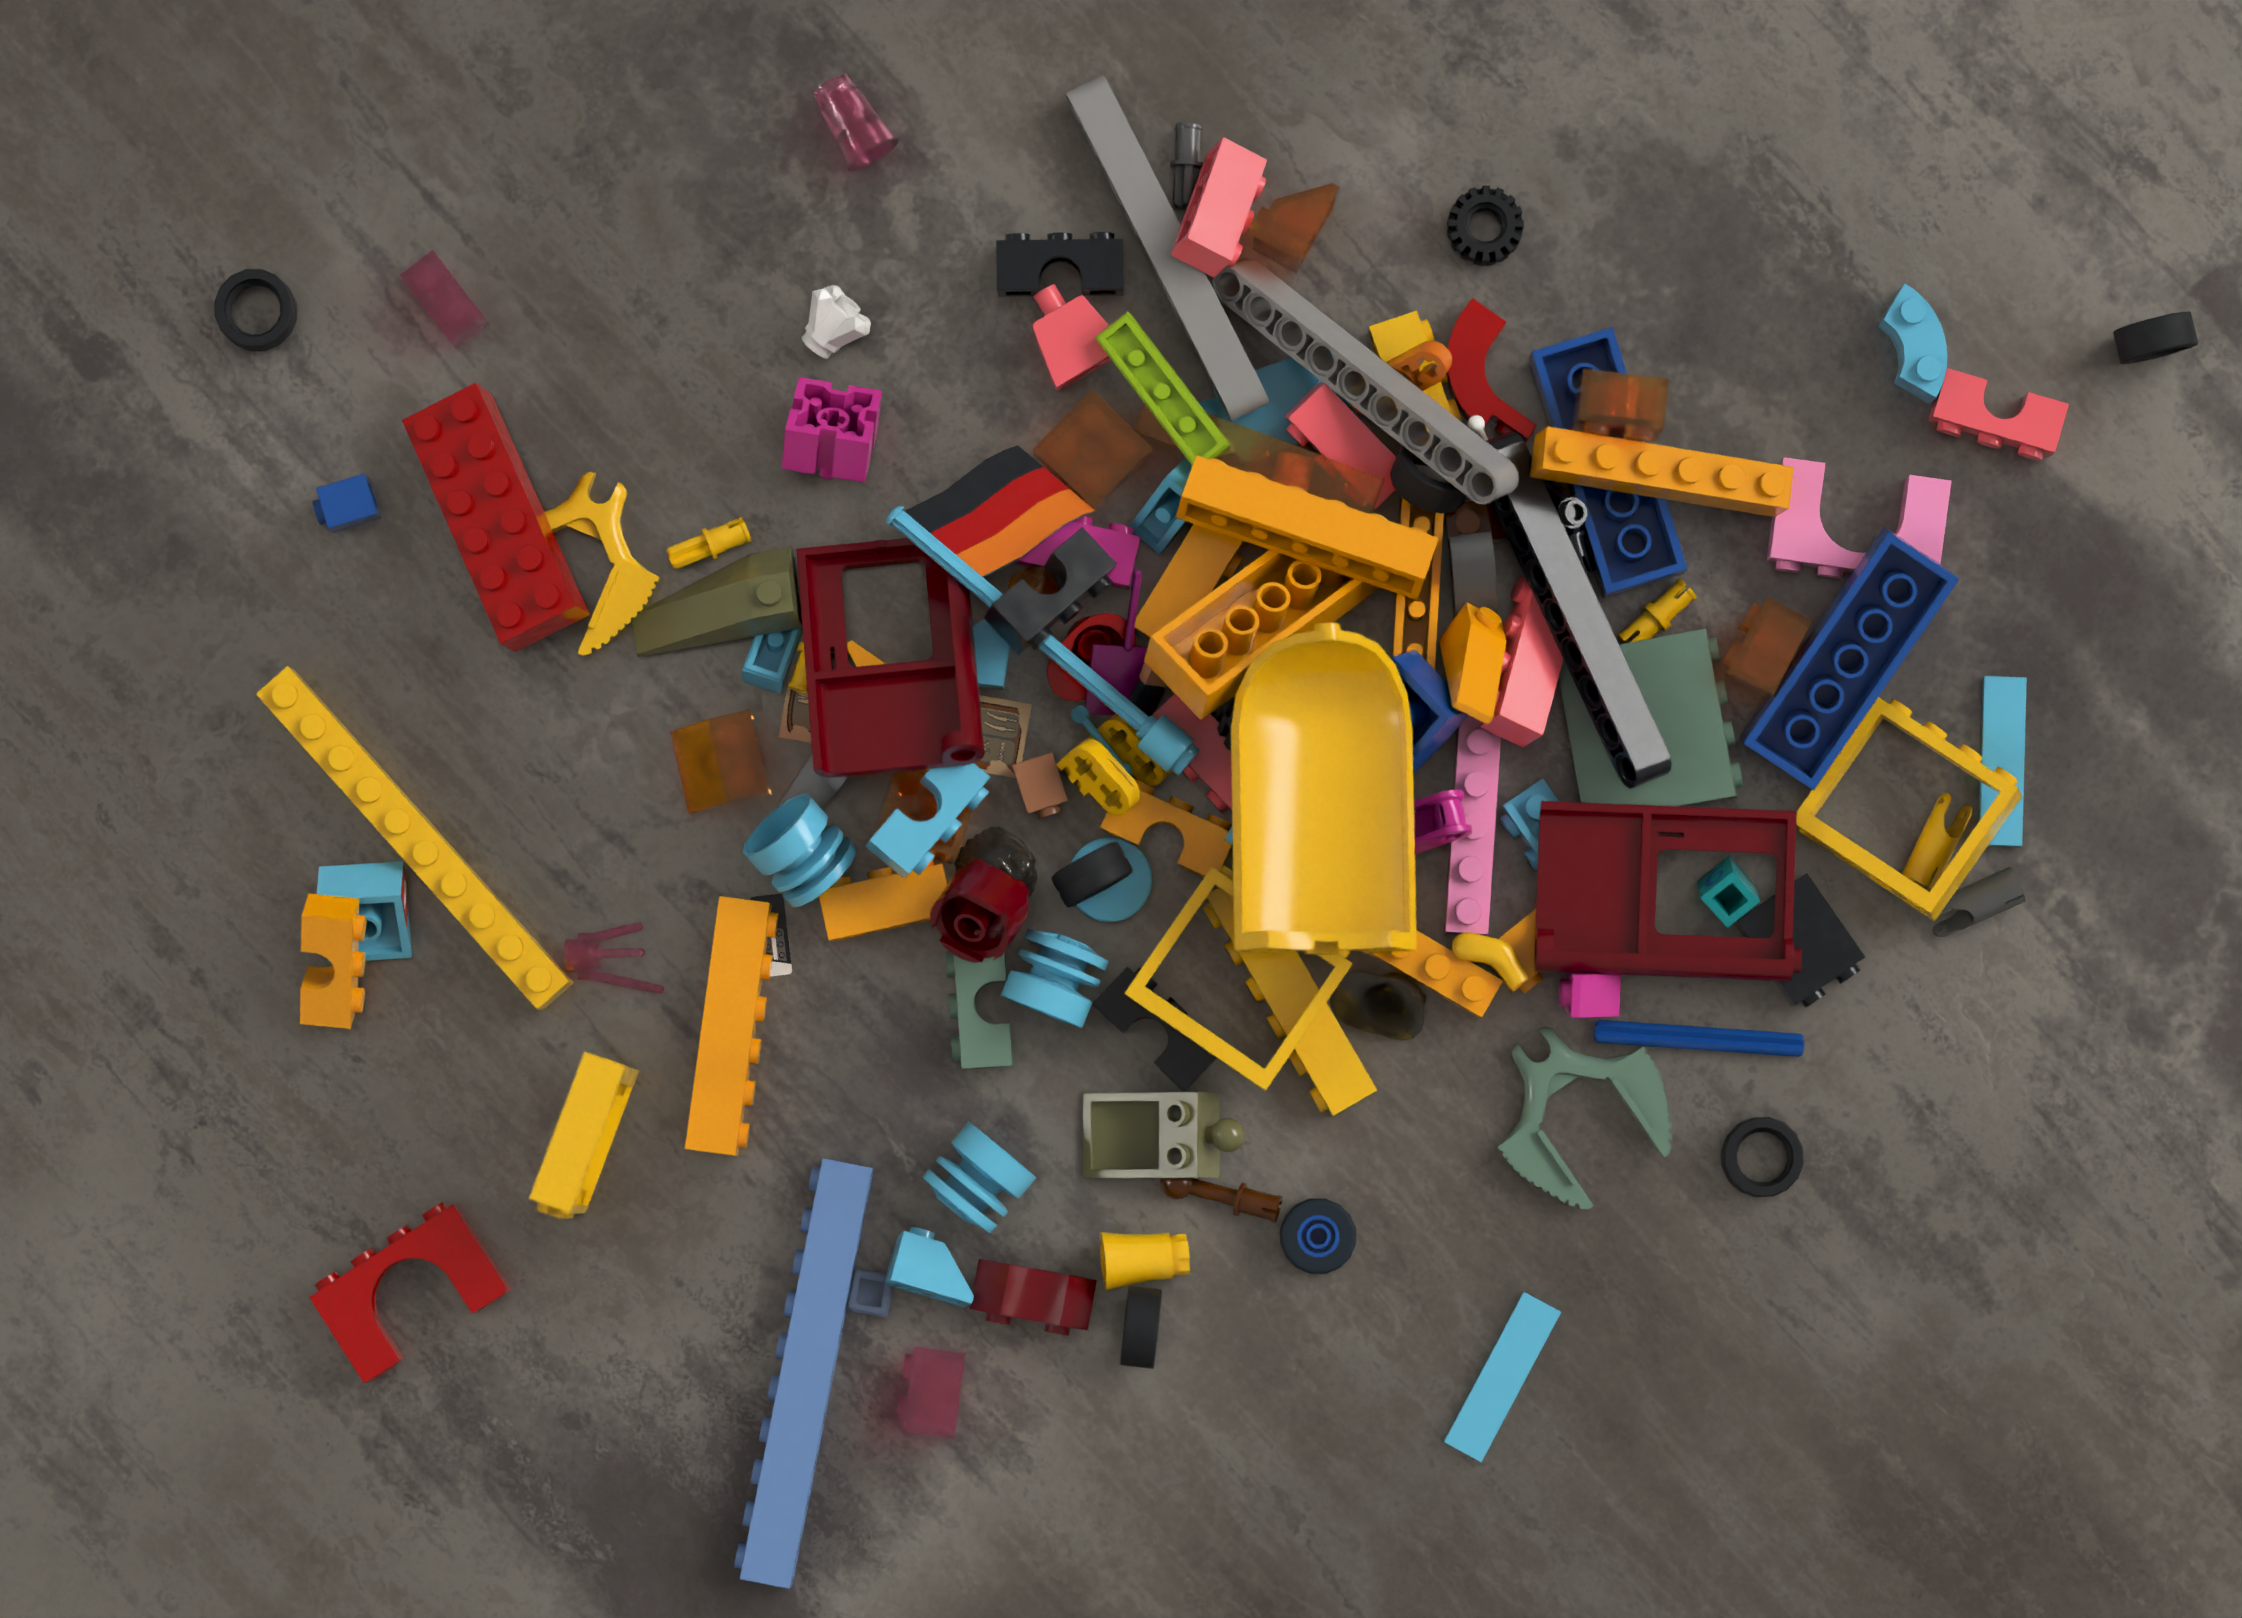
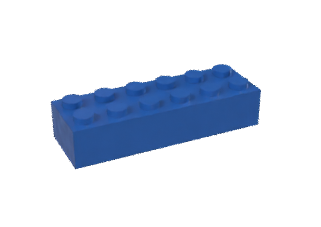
(1625, 533)
(1849, 658)

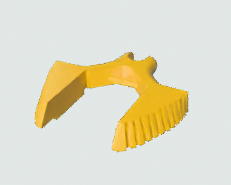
(628, 580)

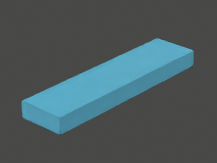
(2004, 747)
(1502, 1376)

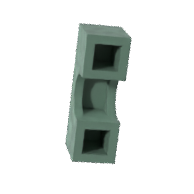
(978, 1042)

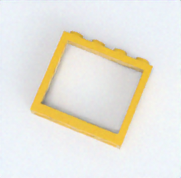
(1964, 757)
(1200, 1035)
(583, 1136)

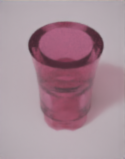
(854, 123)

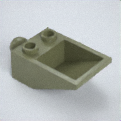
(1156, 1135)

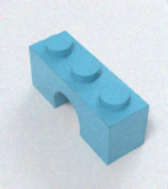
(906, 842)

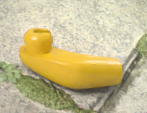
(1491, 951)

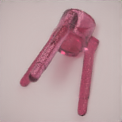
(584, 955)

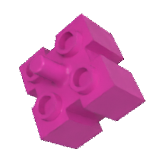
(831, 430)

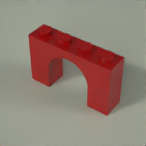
(350, 1300)

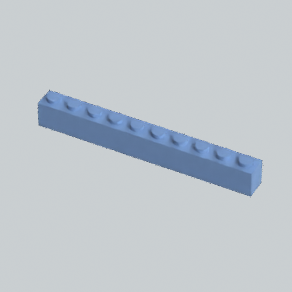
(805, 1374)

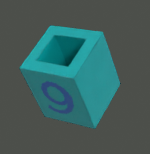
(1728, 891)

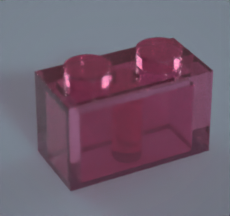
(444, 299)
(932, 1391)

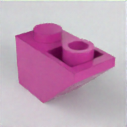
(1590, 995)

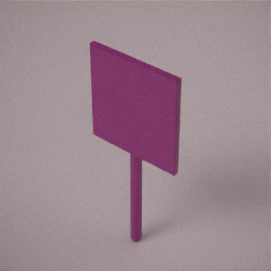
(1117, 663)

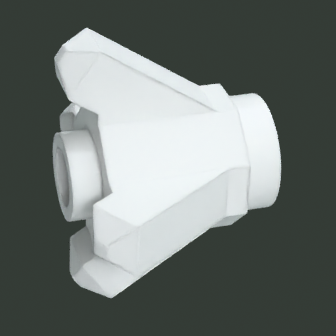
(833, 321)

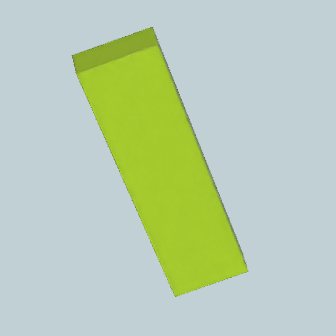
(1162, 389)

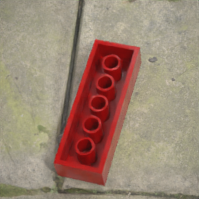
(495, 517)

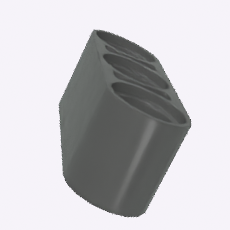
(1472, 571)

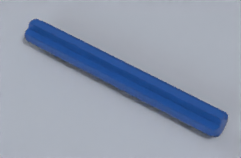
(1699, 1038)

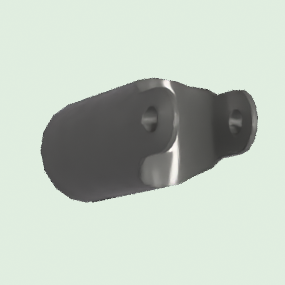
(1981, 901)

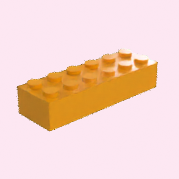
(1215, 640)

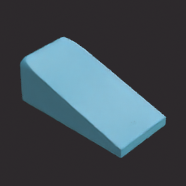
(771, 659)

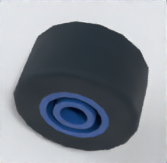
(1318, 1236)

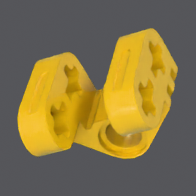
(1100, 774)

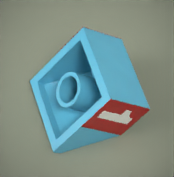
(382, 900)

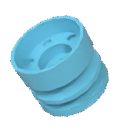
(799, 850)
(1055, 977)
(979, 1178)

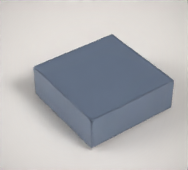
(869, 1293)

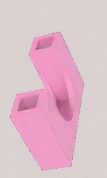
(1801, 541)

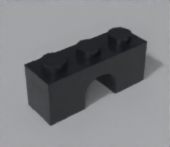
(1024, 260)
(1026, 616)
(1182, 1059)

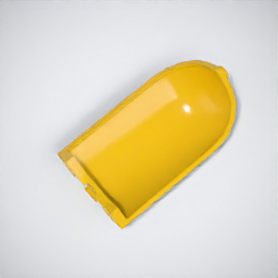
(1323, 799)

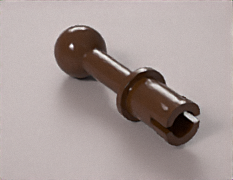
(1244, 1199)

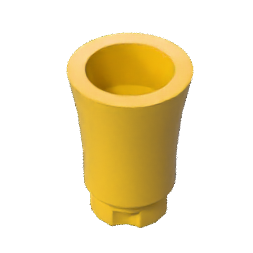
(1142, 1258)

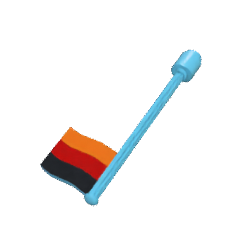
(1000, 517)

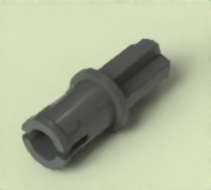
(1186, 162)

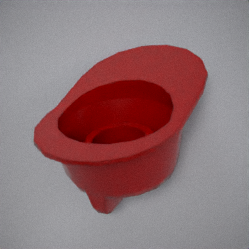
(1089, 630)

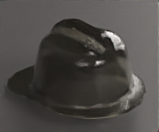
(1380, 1004)

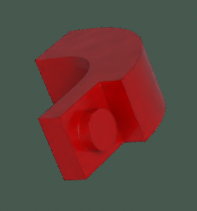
(1467, 382)

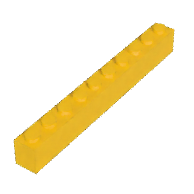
(414, 838)

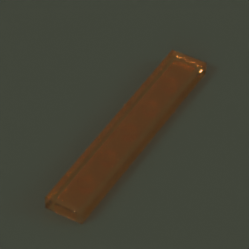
(1283, 463)

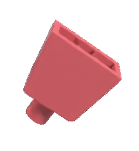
(1068, 337)

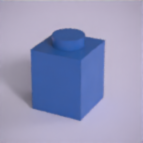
(346, 503)

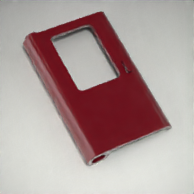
(893, 712)
(1603, 883)

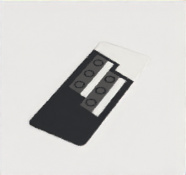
(780, 944)

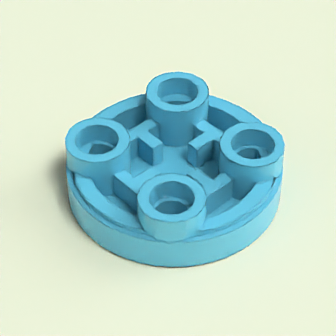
(1124, 897)

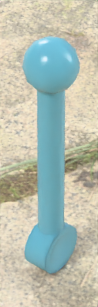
(1080, 715)

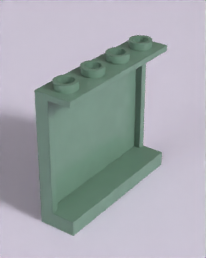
(1685, 702)

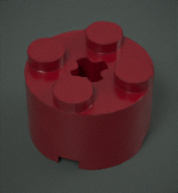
(980, 911)

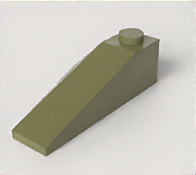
(733, 603)

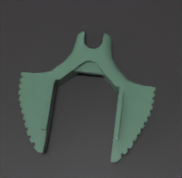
(1631, 1077)

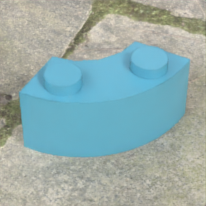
(1918, 343)

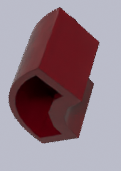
(1033, 1295)

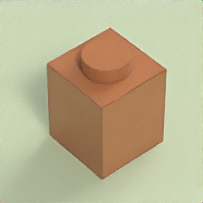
(1040, 785)

